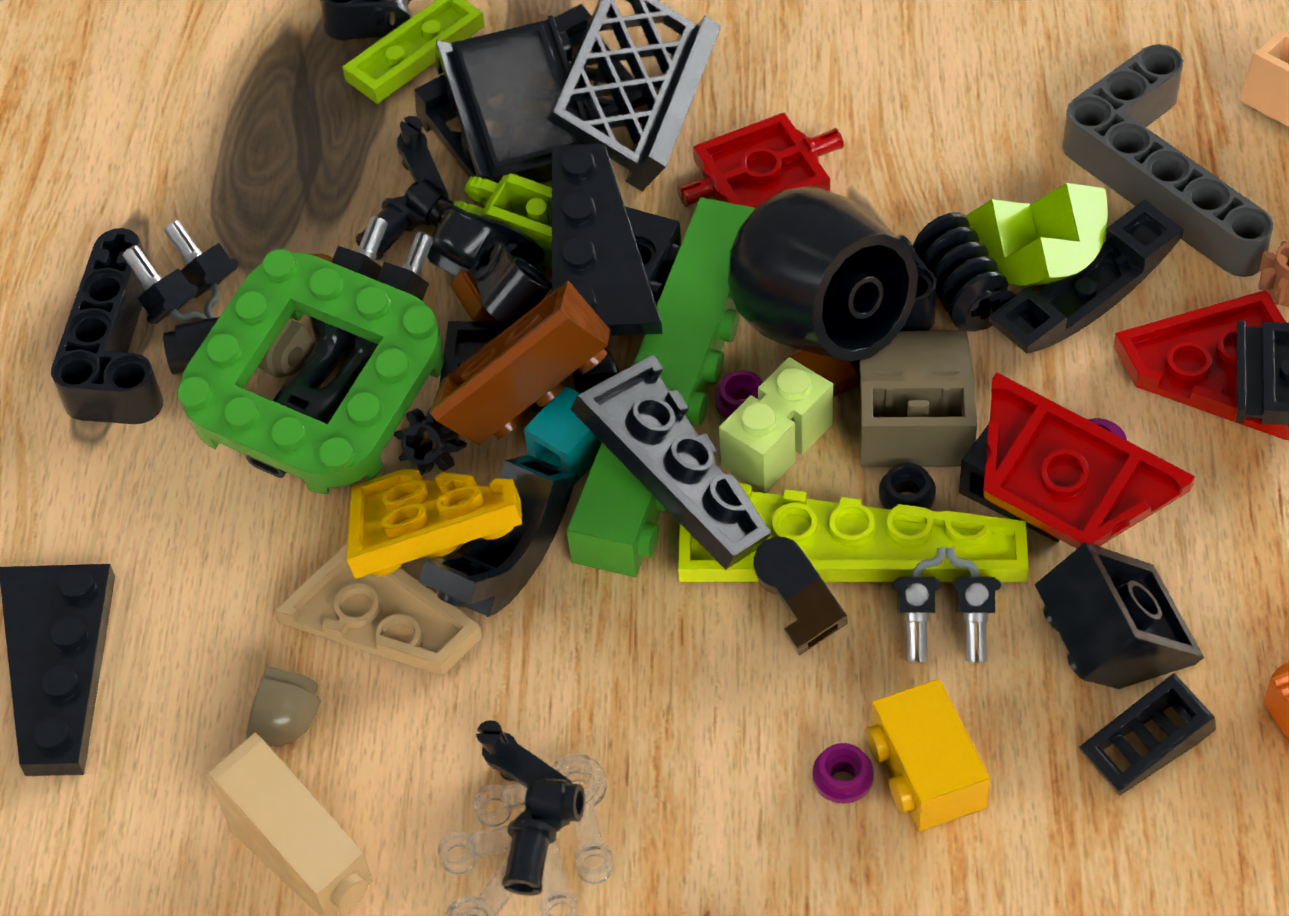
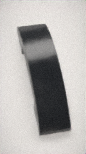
(1064, 307)

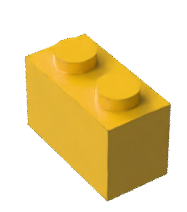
(928, 755)

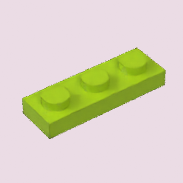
(411, 47)

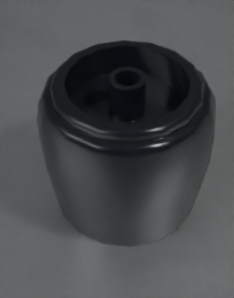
(821, 275)

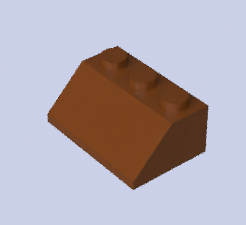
(522, 367)

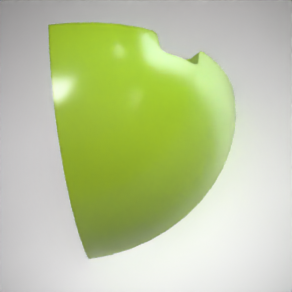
(1044, 238)

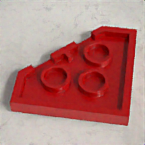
(1194, 356)

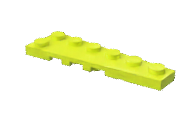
(870, 543)

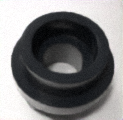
(907, 478)

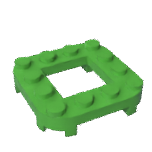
(371, 410)

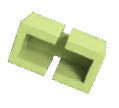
(760, 436)

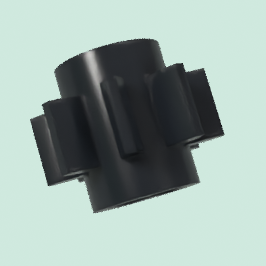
(419, 448)

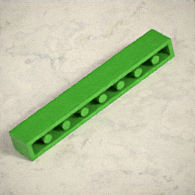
(616, 512)

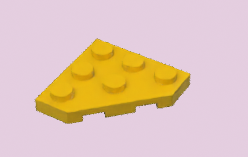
(412, 518)

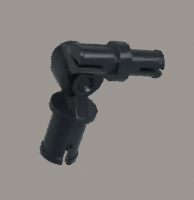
(419, 202)
(549, 806)

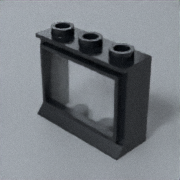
(503, 97)

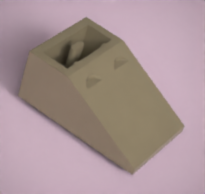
(918, 401)

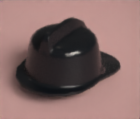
(463, 233)

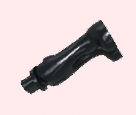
(302, 388)

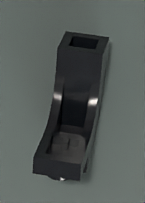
(493, 572)

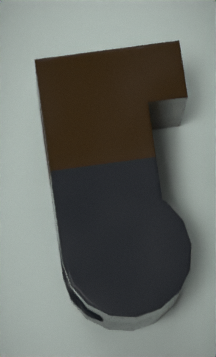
(790, 575)

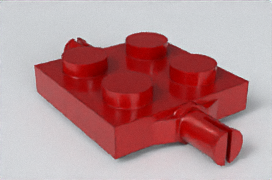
(759, 163)

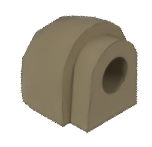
(288, 350)
(283, 707)

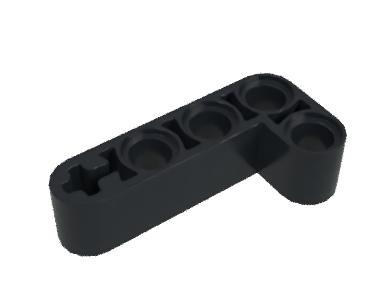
(92, 361)

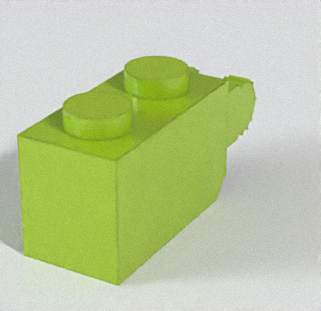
(517, 204)

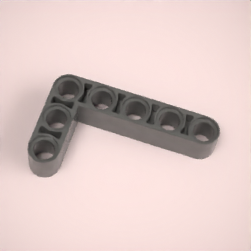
(1111, 142)

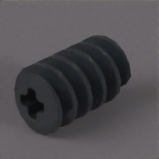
(963, 271)

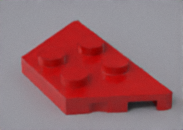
(1069, 470)

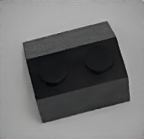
(1115, 618)

